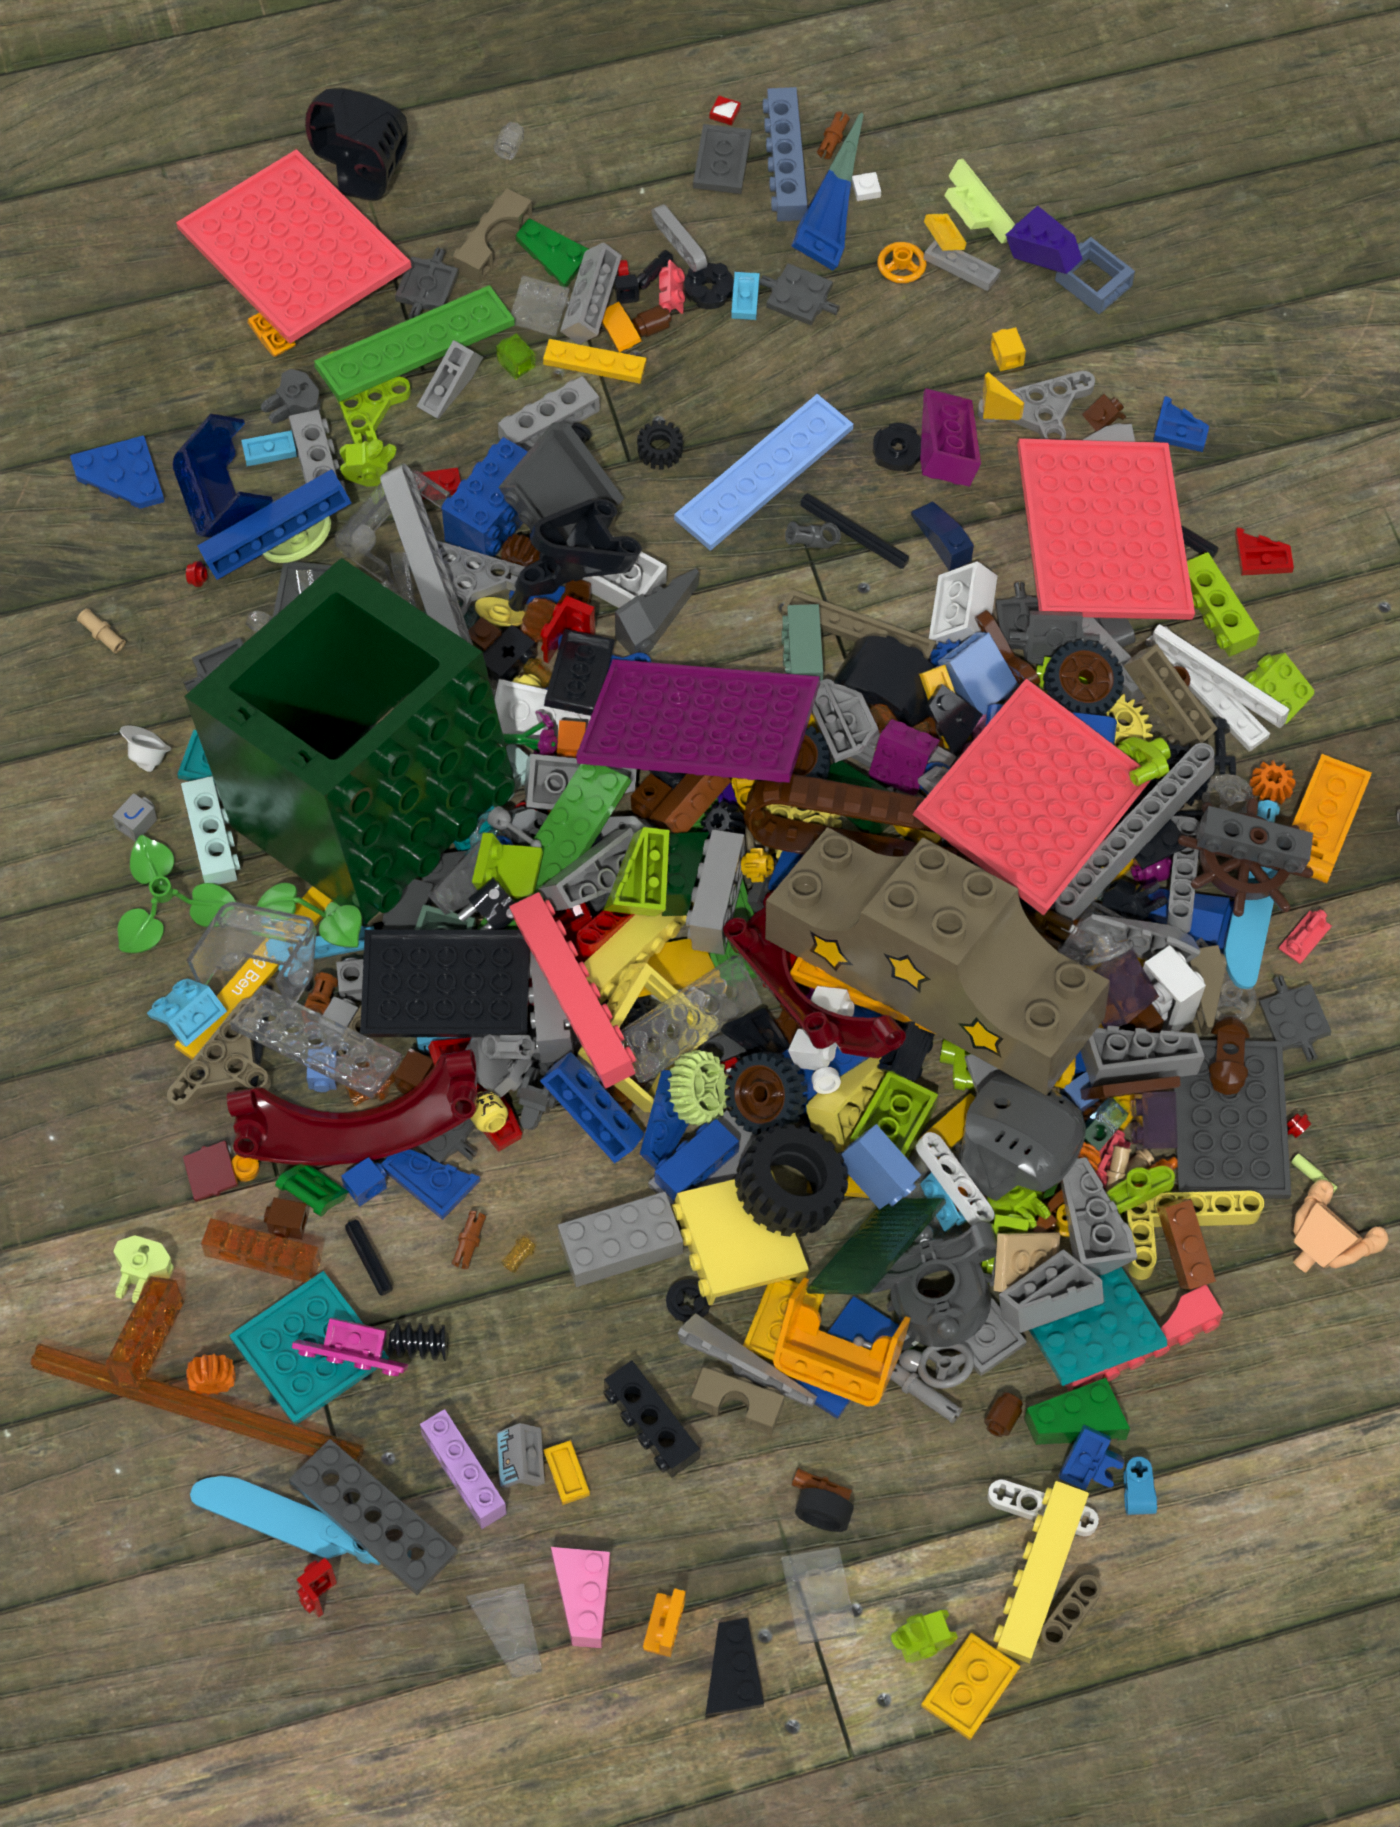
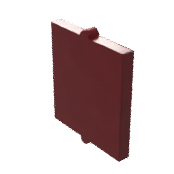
(210, 1171)

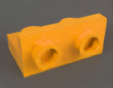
(664, 1623)

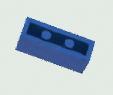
(696, 1159)

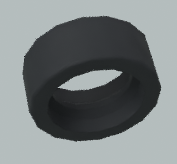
(824, 1509)

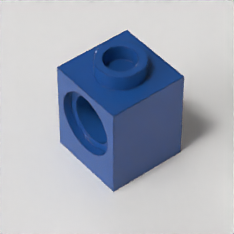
(364, 1181)

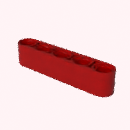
(598, 932)

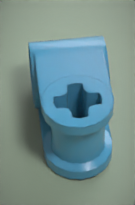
(1139, 1492)

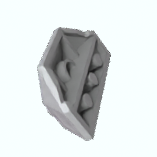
(843, 720)

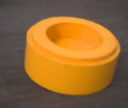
(245, 1168)

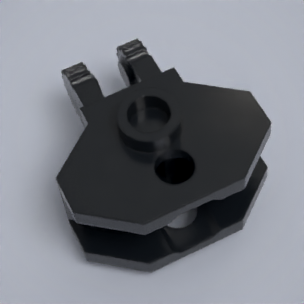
(1132, 900)

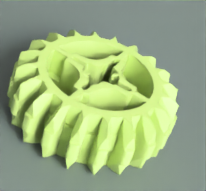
(698, 1087)

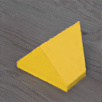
(1000, 401)

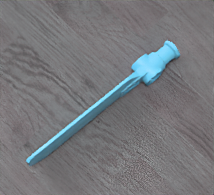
(1249, 932)
(276, 1517)

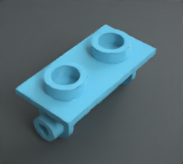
(948, 1214)

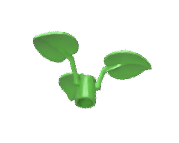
(149, 865)
(340, 923)

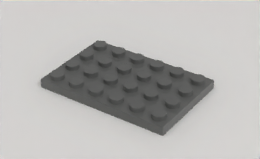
(1237, 1137)

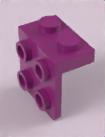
(902, 756)

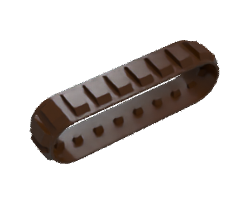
(834, 799)

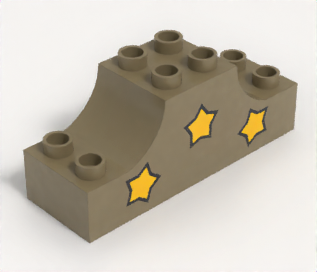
(941, 950)

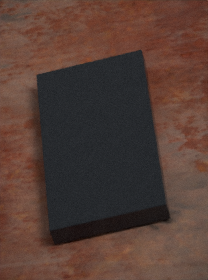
(579, 672)

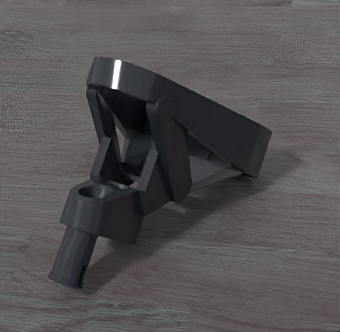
(587, 545)

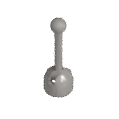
(500, 819)
(908, 1359)

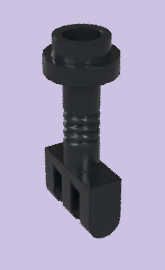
(1221, 759)

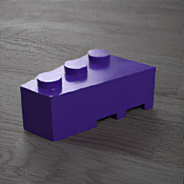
(1044, 242)

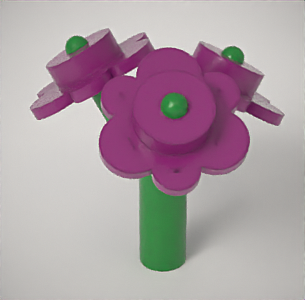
(545, 745)

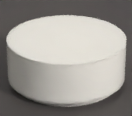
(826, 1080)

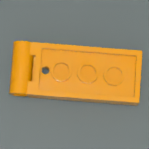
(1330, 810)

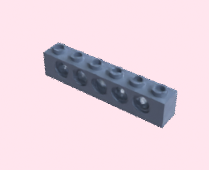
(786, 154)

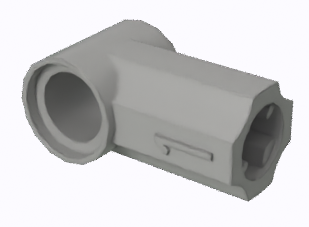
(507, 1046)

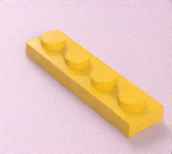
(594, 361)

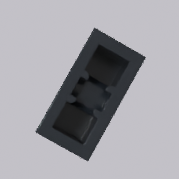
(509, 654)

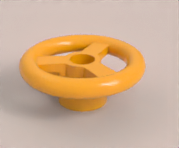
(901, 260)

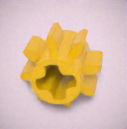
(757, 865)

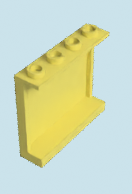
(729, 1246)

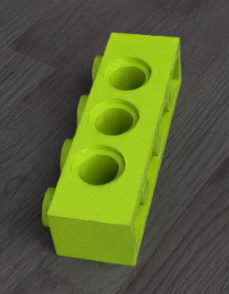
(1231, 611)

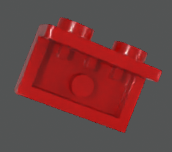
(315, 1581)

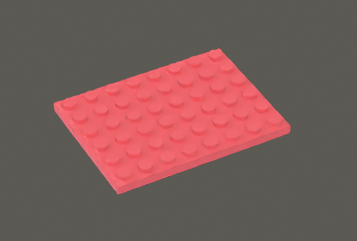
(293, 246)
(1105, 529)
(1032, 796)

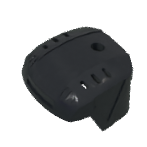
(358, 136)

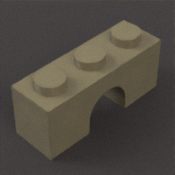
(717, 1388)

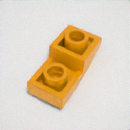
(620, 327)
(269, 336)

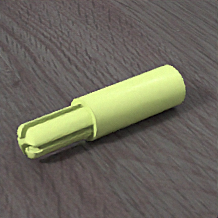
(1309, 1169)

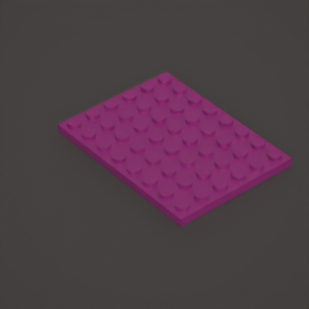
(699, 720)

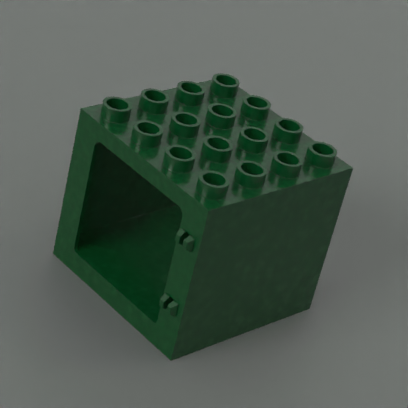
(311, 687)

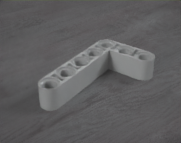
(1183, 872)

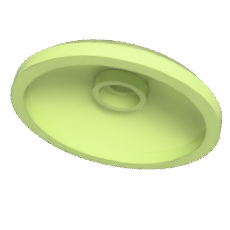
(300, 544)

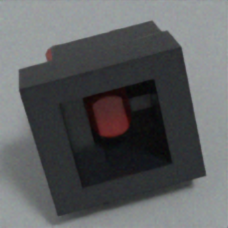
(626, 285)

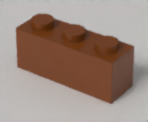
(688, 802)
(1186, 1243)

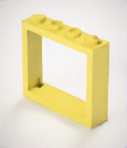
(620, 1003)

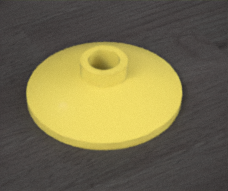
(498, 612)

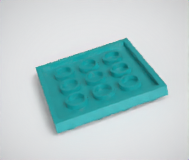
(1101, 1334)
(296, 1381)

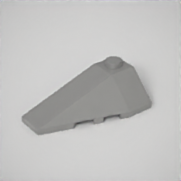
(549, 775)
(1147, 936)
(1095, 1228)

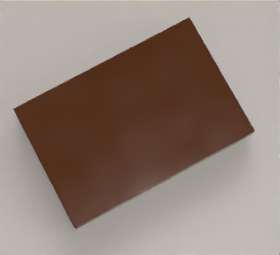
(1130, 1088)

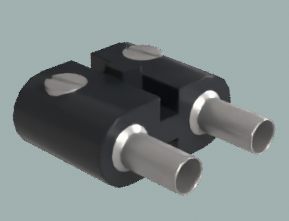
(492, 903)

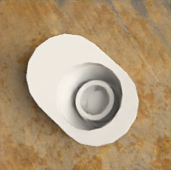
(144, 747)

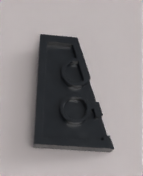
(734, 1671)

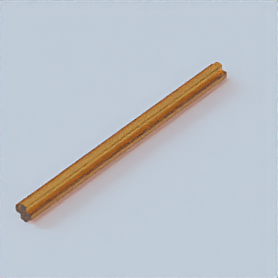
(191, 1404)

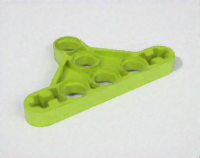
(372, 411)

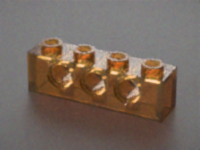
(260, 1251)
(144, 1333)

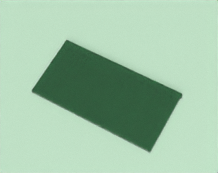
(875, 1247)

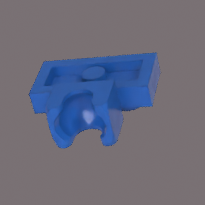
(1090, 1459)

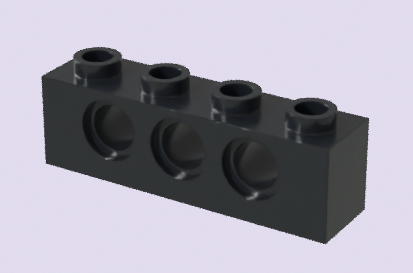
(631, 1381)

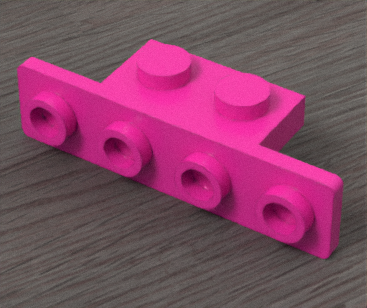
(354, 1344)

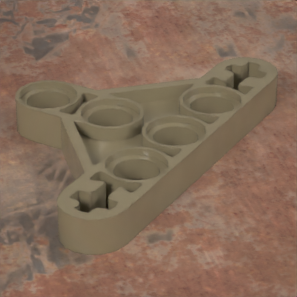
(217, 1071)

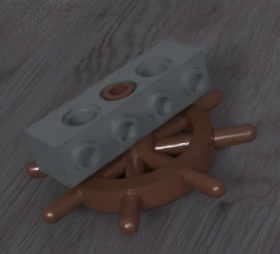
(1249, 844)

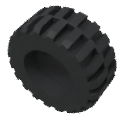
(808, 1155)

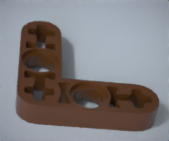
(1020, 669)

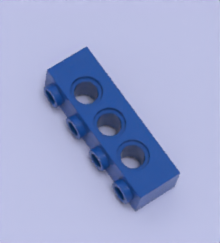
(592, 1107)

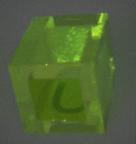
(515, 356)

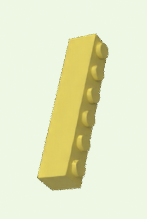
(630, 945)
(1042, 1571)

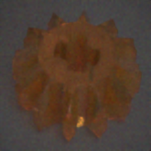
(536, 616)

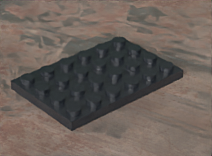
(444, 983)

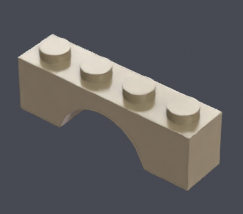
(506, 215)

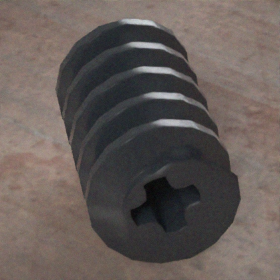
(417, 1341)

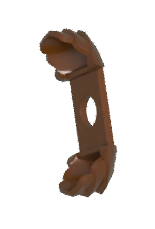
(1228, 1071)

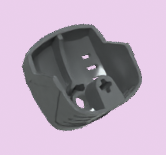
(1039, 1122)

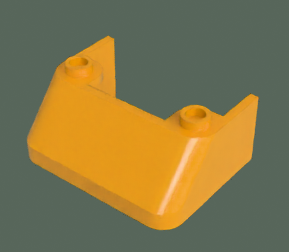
(832, 1361)

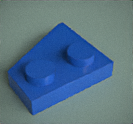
(1180, 428)

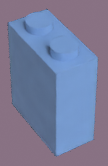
(979, 672)
(879, 1168)

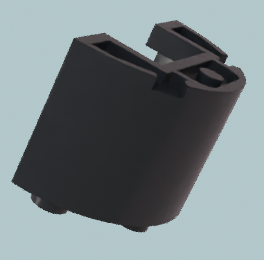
(887, 675)

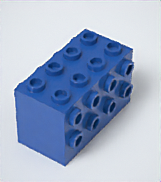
(477, 512)

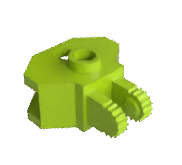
(366, 460)
(1021, 1202)
(923, 1636)

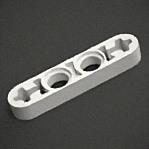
(952, 1181)
(1005, 1504)

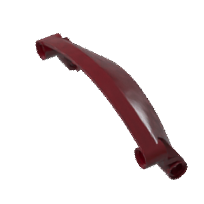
(312, 1137)

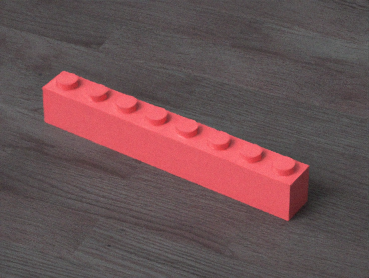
(572, 989)

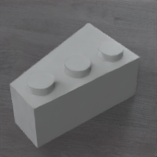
(1050, 1293)

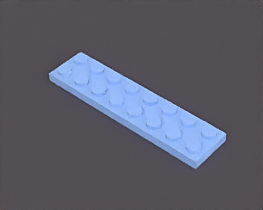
(763, 472)

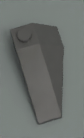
(645, 619)

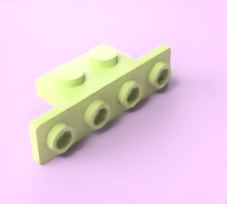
(976, 203)

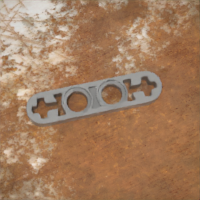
(679, 238)

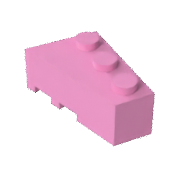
(583, 1590)

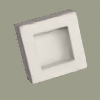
(866, 186)

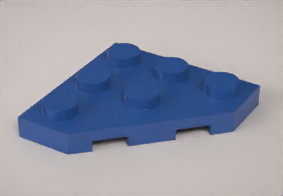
(121, 472)

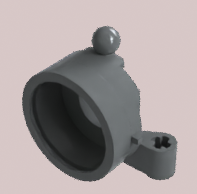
(960, 1312)

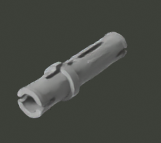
(912, 1384)

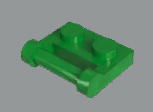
(312, 1188)

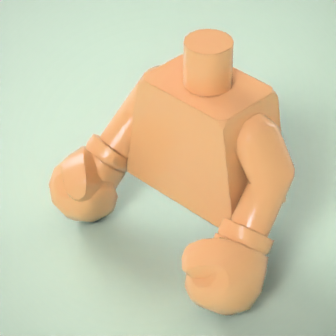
(1327, 1237)

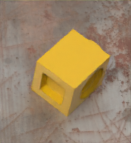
(1007, 349)

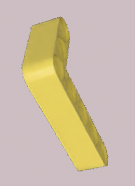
(1208, 1216)

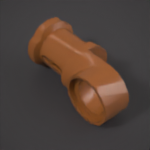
(320, 996)

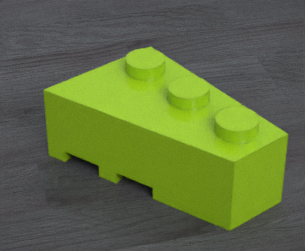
(642, 875)

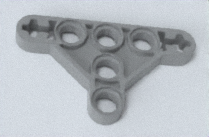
(1055, 404)
(482, 579)

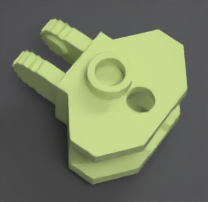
(140, 1263)

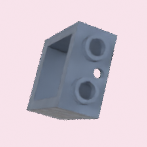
(1121, 274)

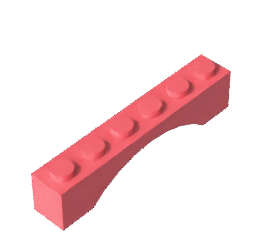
(1195, 1313)

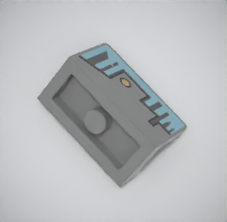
(520, 1456)

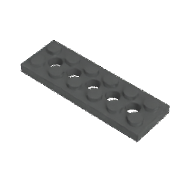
(369, 1535)

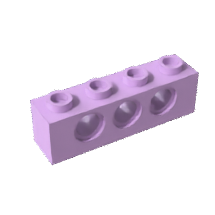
(463, 1469)

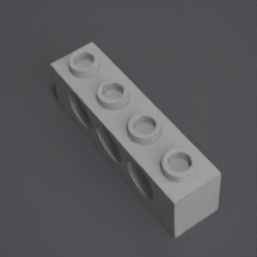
(591, 293)
(578, 392)
(307, 427)

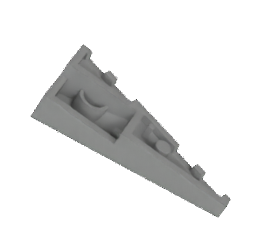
(710, 1340)

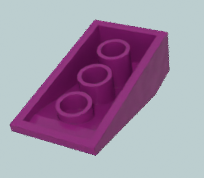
(949, 438)

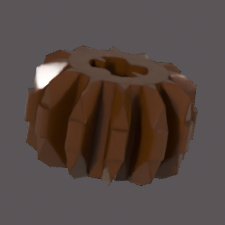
(519, 550)

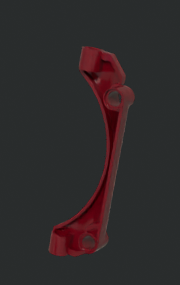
(772, 965)

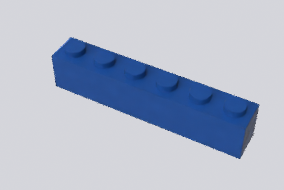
(274, 524)

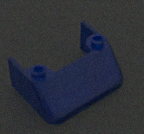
(206, 481)

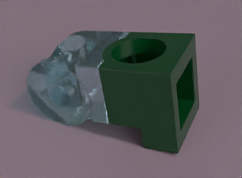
(1104, 1123)

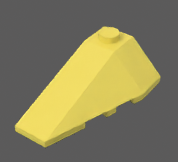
(840, 1112)

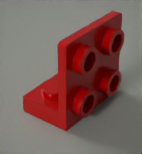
(569, 615)

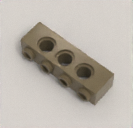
(1170, 696)

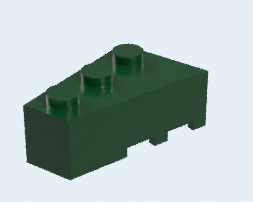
(847, 774)
(683, 862)

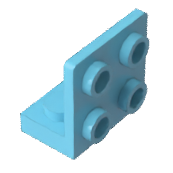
(188, 1010)

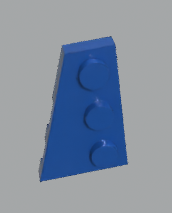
(663, 1126)
(432, 1183)

